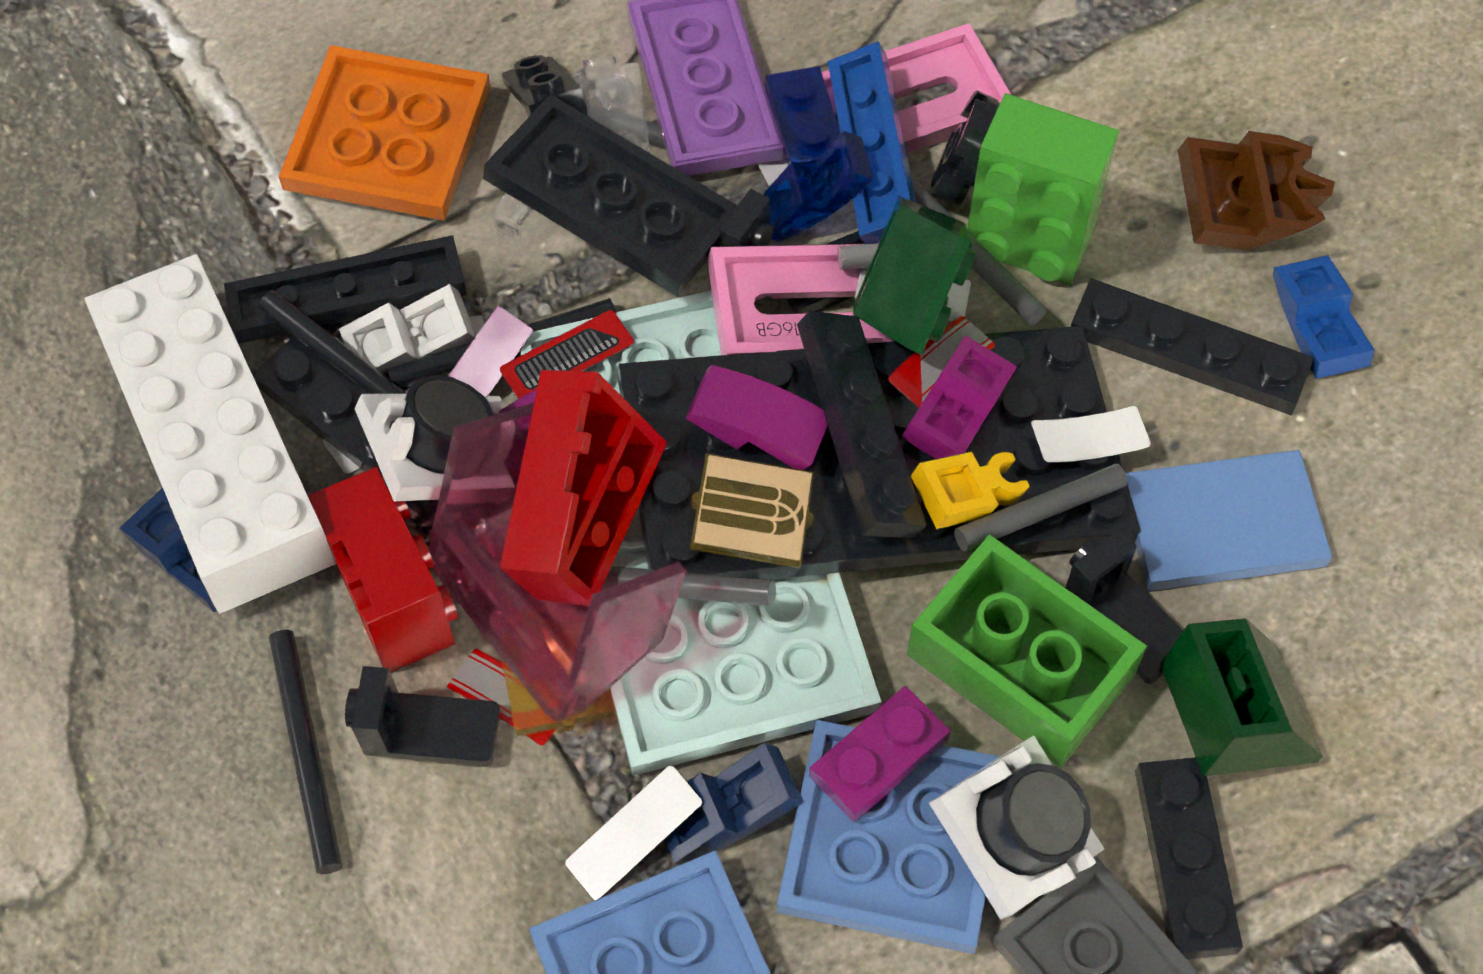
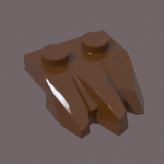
(1250, 190)

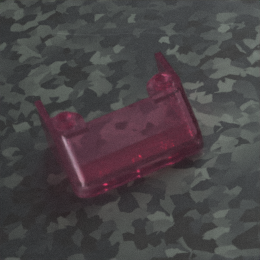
(555, 649)

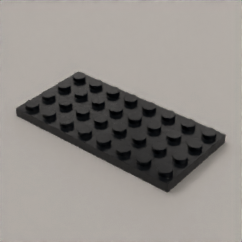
(1050, 383)

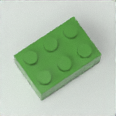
(1040, 187)
(1025, 649)

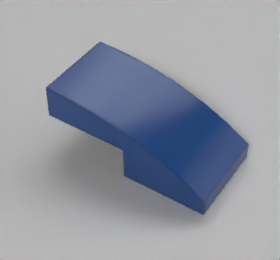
(1320, 317)

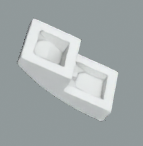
(419, 330)

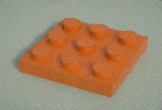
(386, 132)

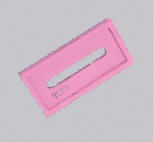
(942, 58)
(751, 272)

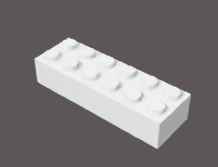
(209, 434)

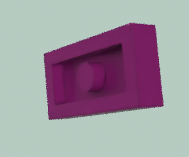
(879, 753)

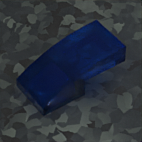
(811, 194)

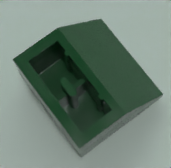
(913, 274)
(1237, 699)

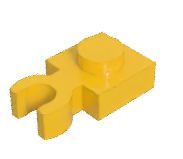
(962, 491)

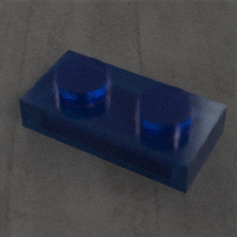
(802, 113)

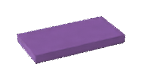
(704, 84)

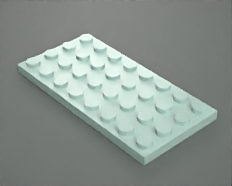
(727, 668)

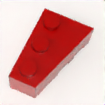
(577, 486)
(385, 570)

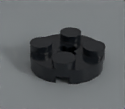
(960, 156)

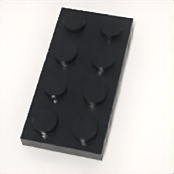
(610, 193)

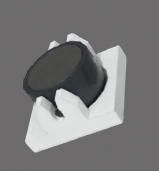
(415, 431)
(1019, 820)

